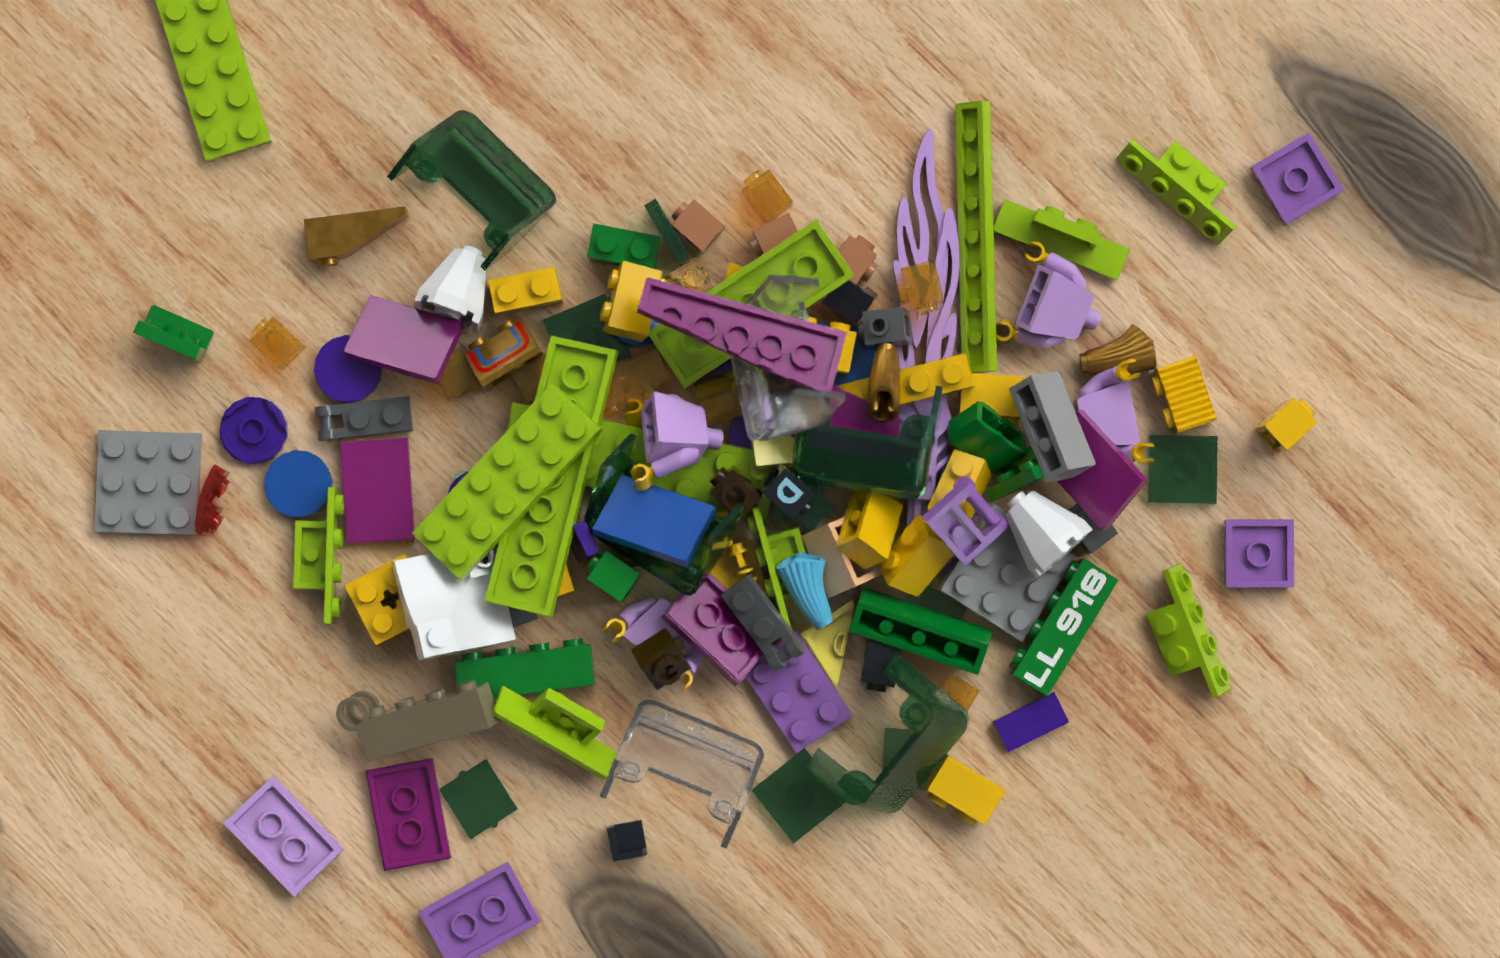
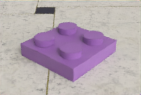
(1296, 179)
(1259, 553)

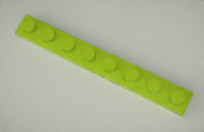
(976, 235)

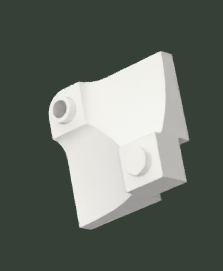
(447, 612)

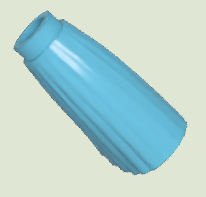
(804, 582)

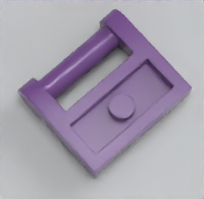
(957, 529)

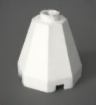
(456, 288)
(1043, 530)

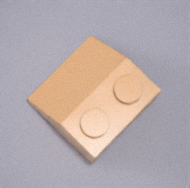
(839, 570)

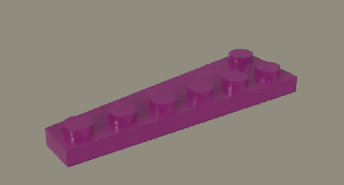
(768, 340)

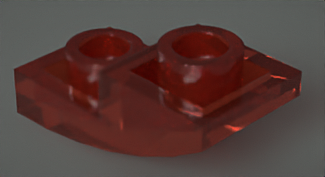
(207, 511)

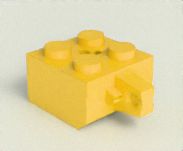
(369, 596)

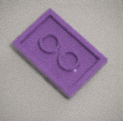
(799, 698)
(480, 914)

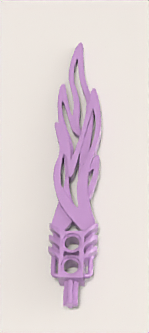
(938, 324)

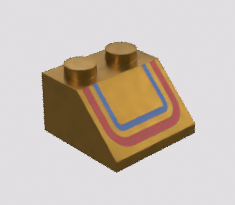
(504, 353)

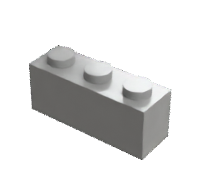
(1052, 426)

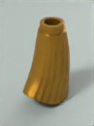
(1130, 345)
(884, 384)

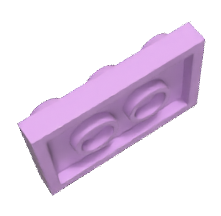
(284, 836)

